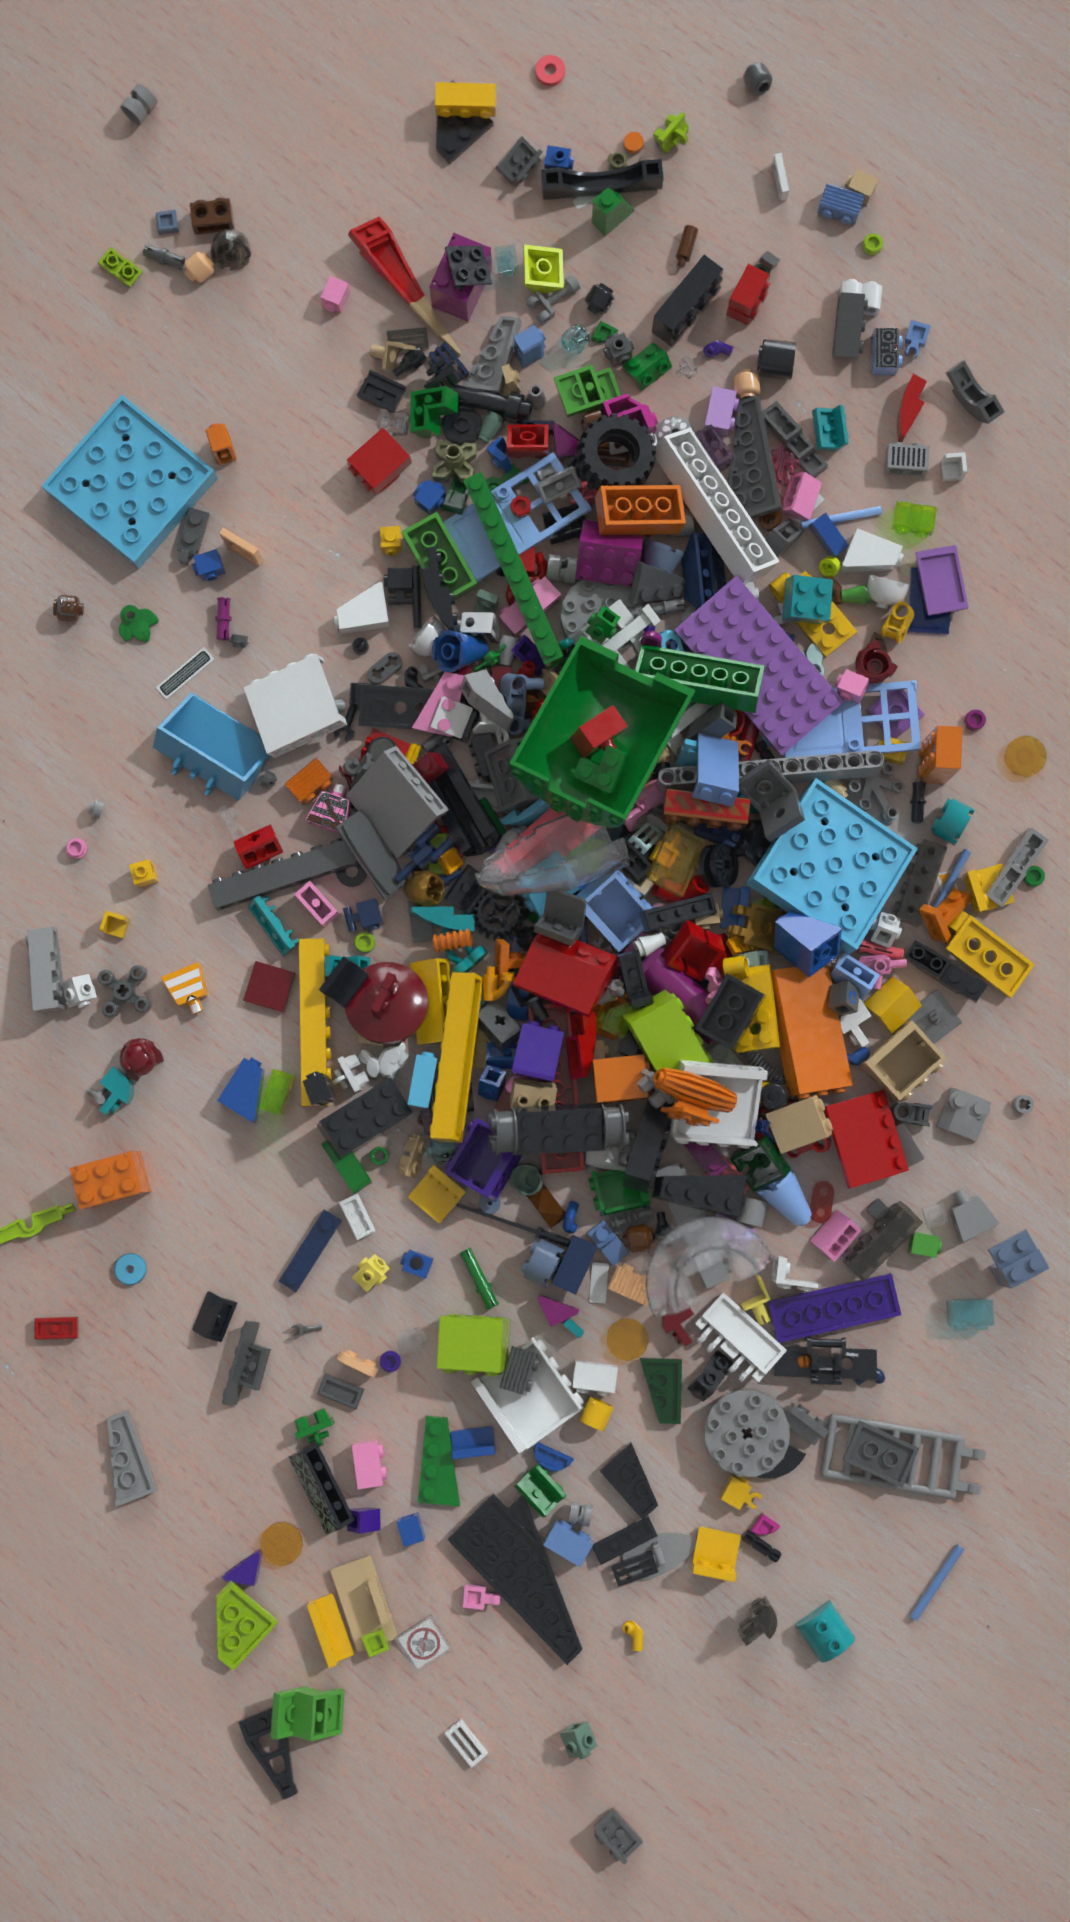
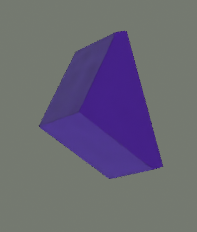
(246, 1571)

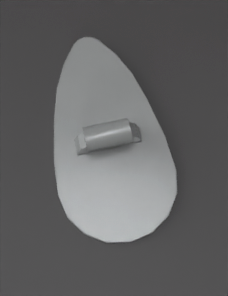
(667, 1551)

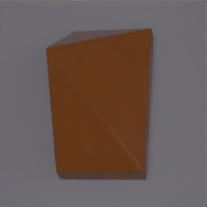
(547, 1206)

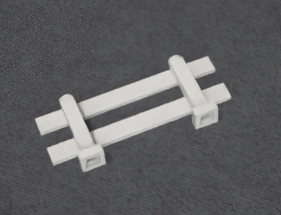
(633, 630)

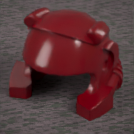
(874, 663)
(139, 1057)

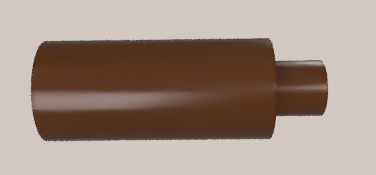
(686, 245)

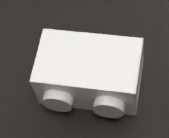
(594, 1377)

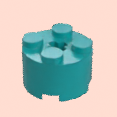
(953, 821)

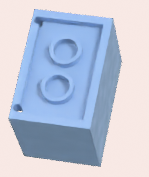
(615, 908)

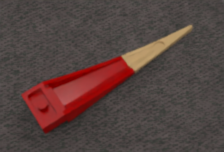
(383, 253)

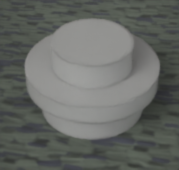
(96, 809)

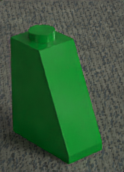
(609, 211)

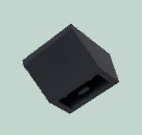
(638, 863)

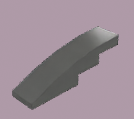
(793, 439)

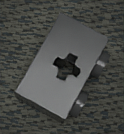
(491, 1021)

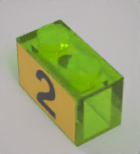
(277, 1092)

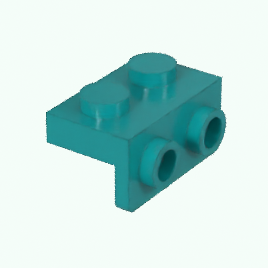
(830, 428)

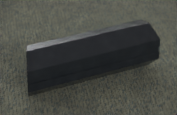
(466, 816)

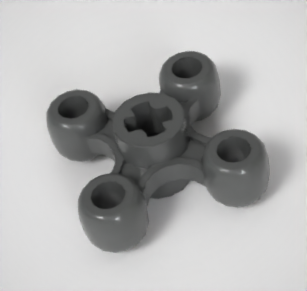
(118, 986)

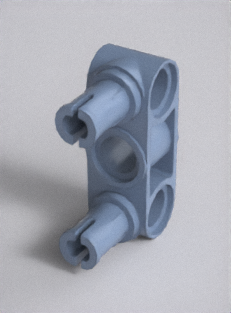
(516, 698)

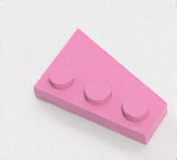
(448, 687)

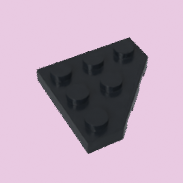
(458, 134)

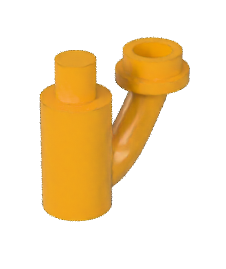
(490, 984)

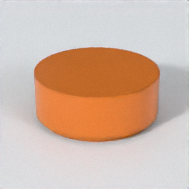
(633, 142)

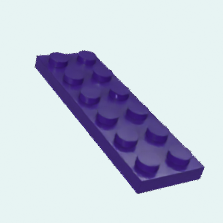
(834, 1308)

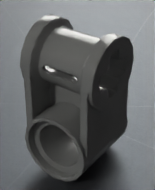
(914, 1113)

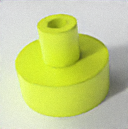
(829, 566)

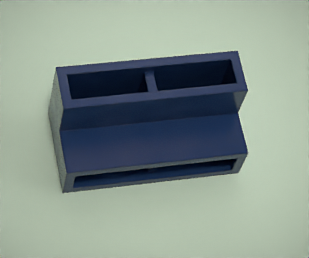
(574, 1264)

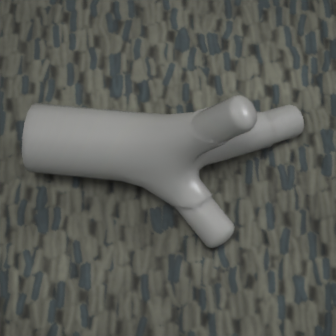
(99, 1096)

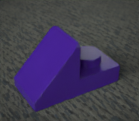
(525, 651)

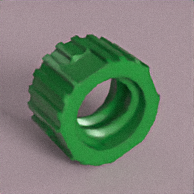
(372, 1155)

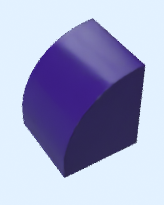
(365, 1520)

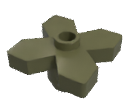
(454, 460)

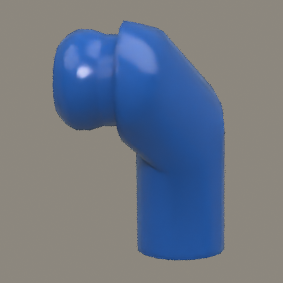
(858, 1056)

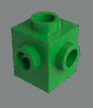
(602, 624)

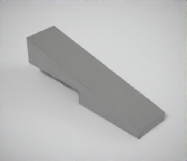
(1016, 866)

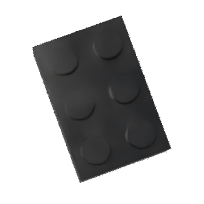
(730, 1012)

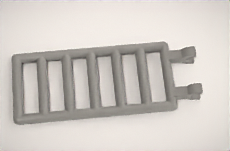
(909, 1486)

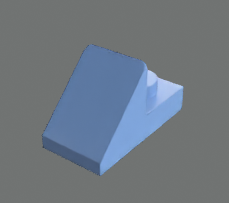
(608, 1242)

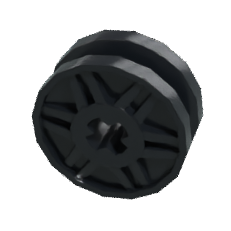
(718, 865)

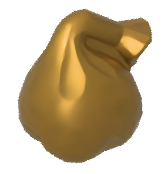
(424, 888)

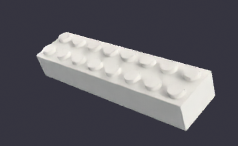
(715, 506)

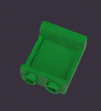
(612, 1195)

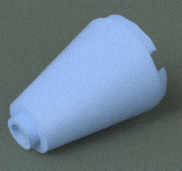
(787, 1199)

